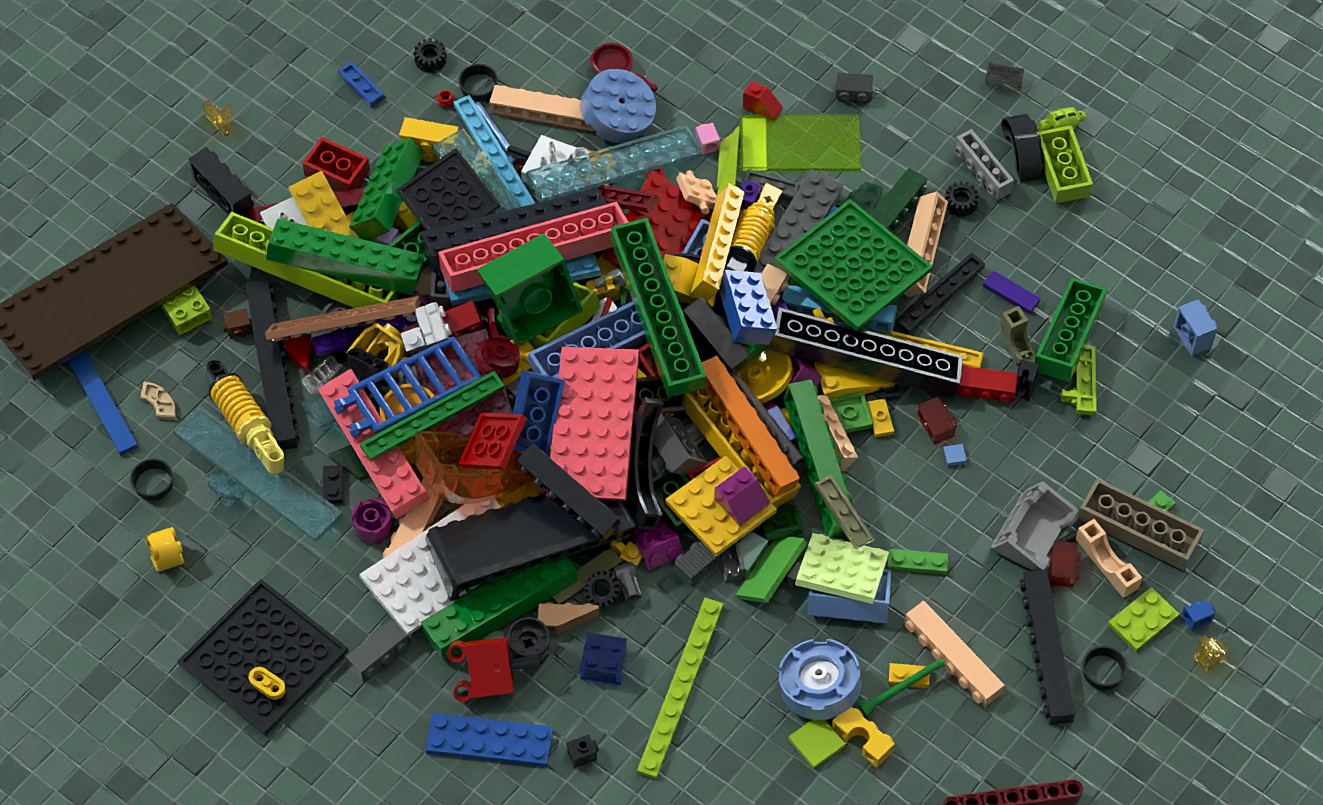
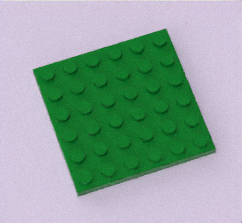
(853, 264)

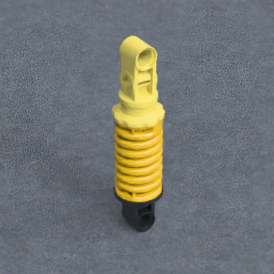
(244, 415)

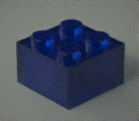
(603, 658)

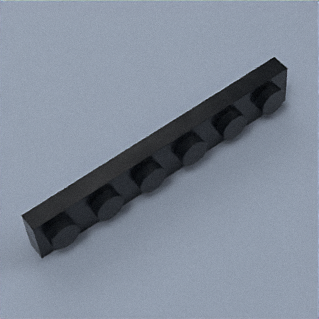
(940, 293)

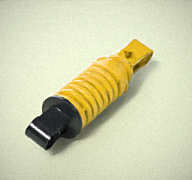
(753, 231)

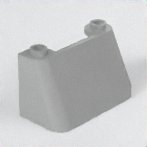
(1034, 527)

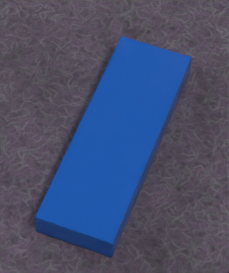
(361, 84)

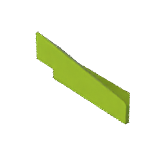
(728, 161)

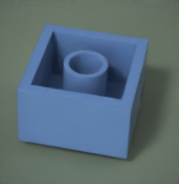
(1195, 327)

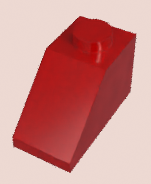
(761, 101)
(300, 352)

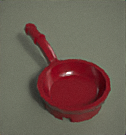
(615, 57)
(497, 351)

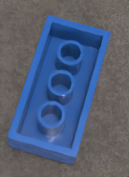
(747, 307)
(539, 402)

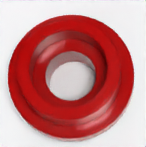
(445, 94)

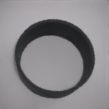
(478, 69)
(150, 464)
(1105, 651)

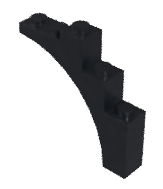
(640, 490)

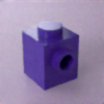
(751, 193)

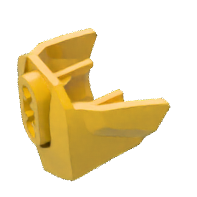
(382, 337)

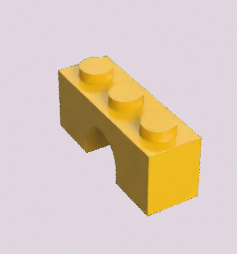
(853, 723)

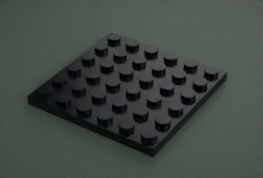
(268, 634)

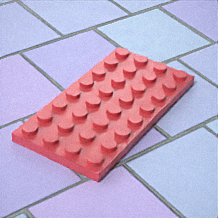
(596, 418)

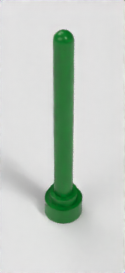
(867, 707)

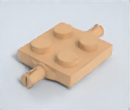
(697, 191)

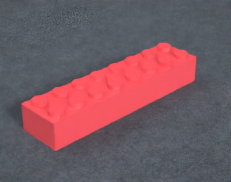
(390, 471)

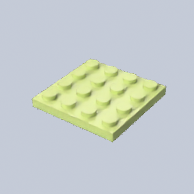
(842, 570)

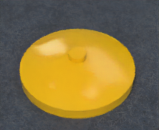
(768, 374)

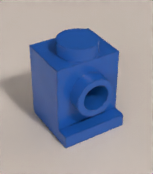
(1198, 614)

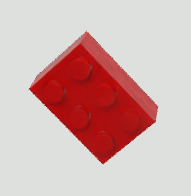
(340, 165)

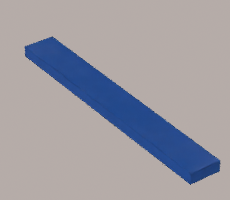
(102, 403)

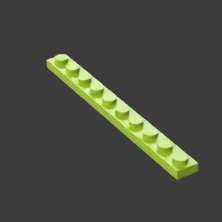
(680, 689)

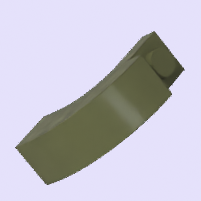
(1015, 335)

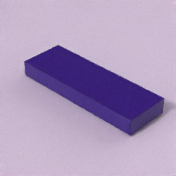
(1011, 292)

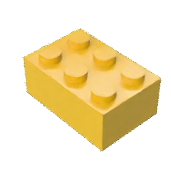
(425, 135)

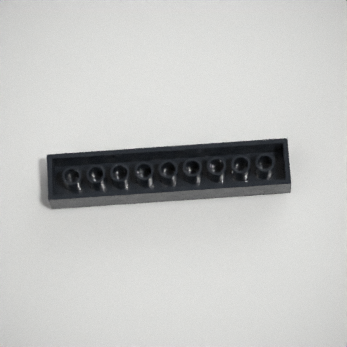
(506, 221)
(866, 353)

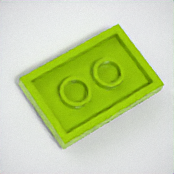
(1143, 619)

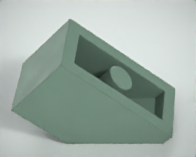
(751, 550)

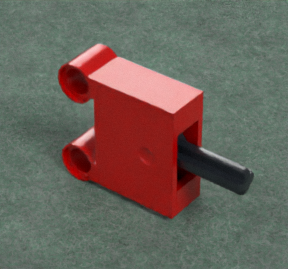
(489, 667)

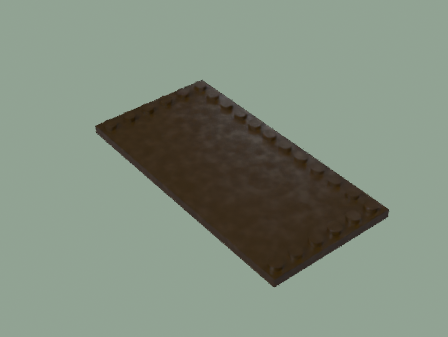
(105, 290)

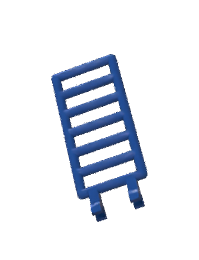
(354, 398)

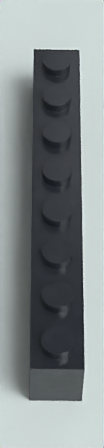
(1047, 647)

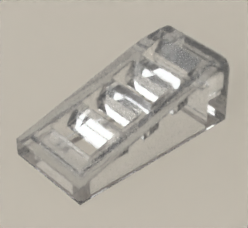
(319, 371)

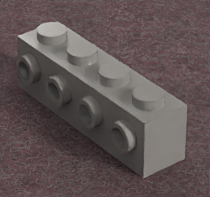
(984, 165)

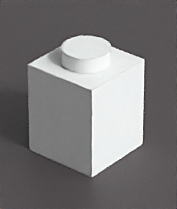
(413, 340)

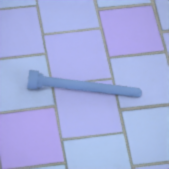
(504, 143)

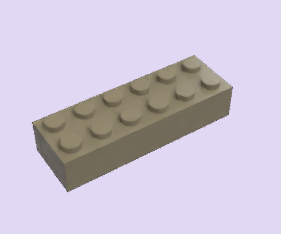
(1141, 524)

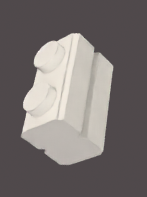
(432, 324)

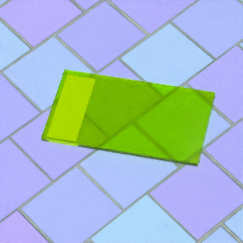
(800, 143)

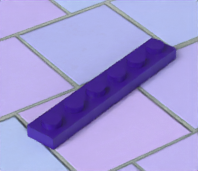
(344, 338)

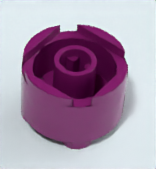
(372, 520)

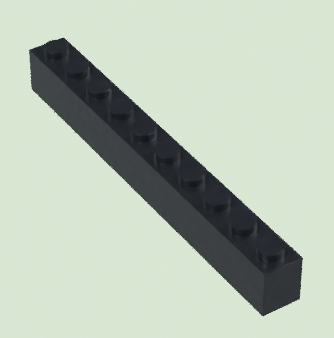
(271, 365)

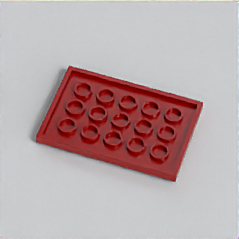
(671, 219)

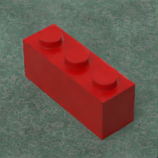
(987, 384)

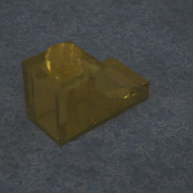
(1210, 652)

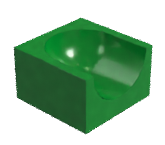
(531, 289)

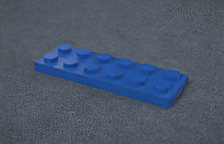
(489, 739)

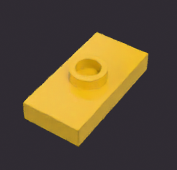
(880, 417)

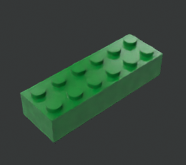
(380, 201)
(1070, 329)

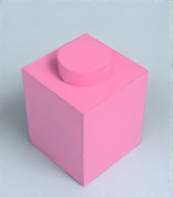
(708, 138)

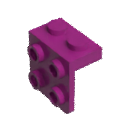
(658, 545)

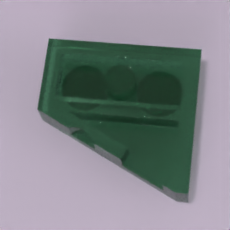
(865, 197)
(350, 461)

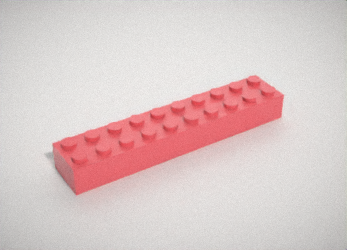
(571, 236)

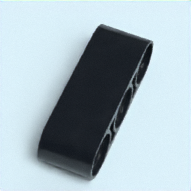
(365, 364)

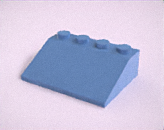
(841, 607)

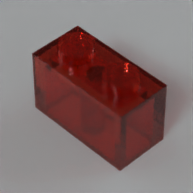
(936, 420)
(1063, 564)

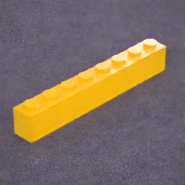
(717, 242)

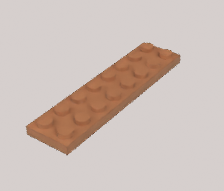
(346, 317)

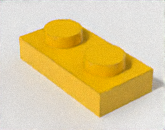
(900, 672)

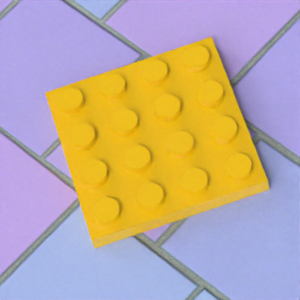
(705, 517)

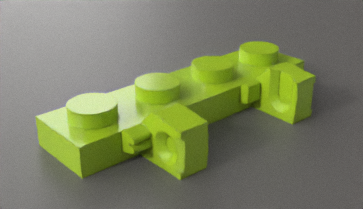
(1085, 392)

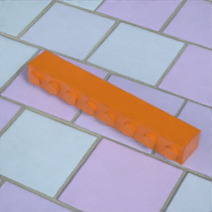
(748, 428)

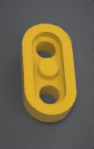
(268, 683)

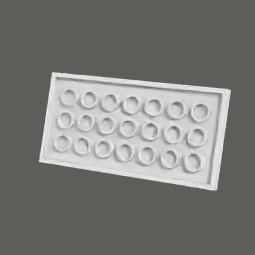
(409, 580)

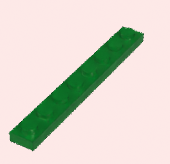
(432, 416)

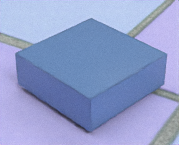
(954, 455)

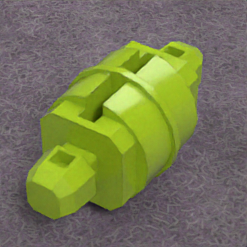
(1062, 118)

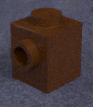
(237, 323)

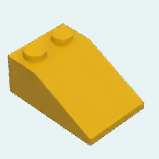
(682, 276)

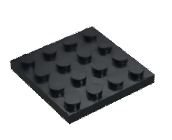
(447, 193)

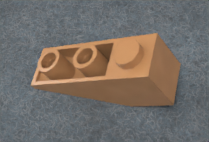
(566, 616)

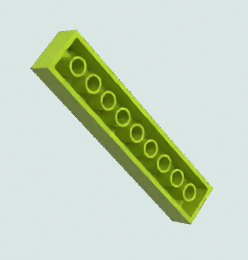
(248, 243)

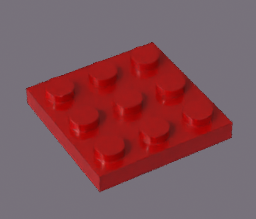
(492, 441)

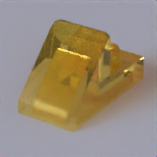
(220, 118)

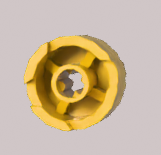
(164, 549)

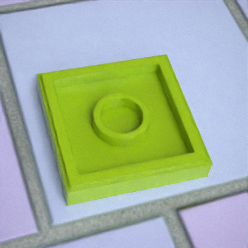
(816, 742)

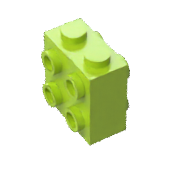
(187, 310)

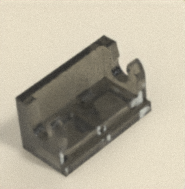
(1005, 74)

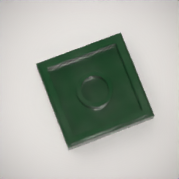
(782, 524)

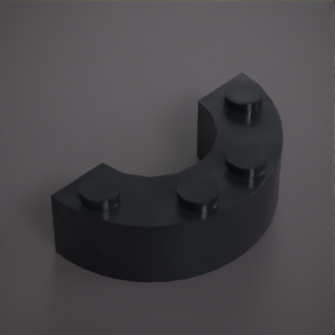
(1025, 144)

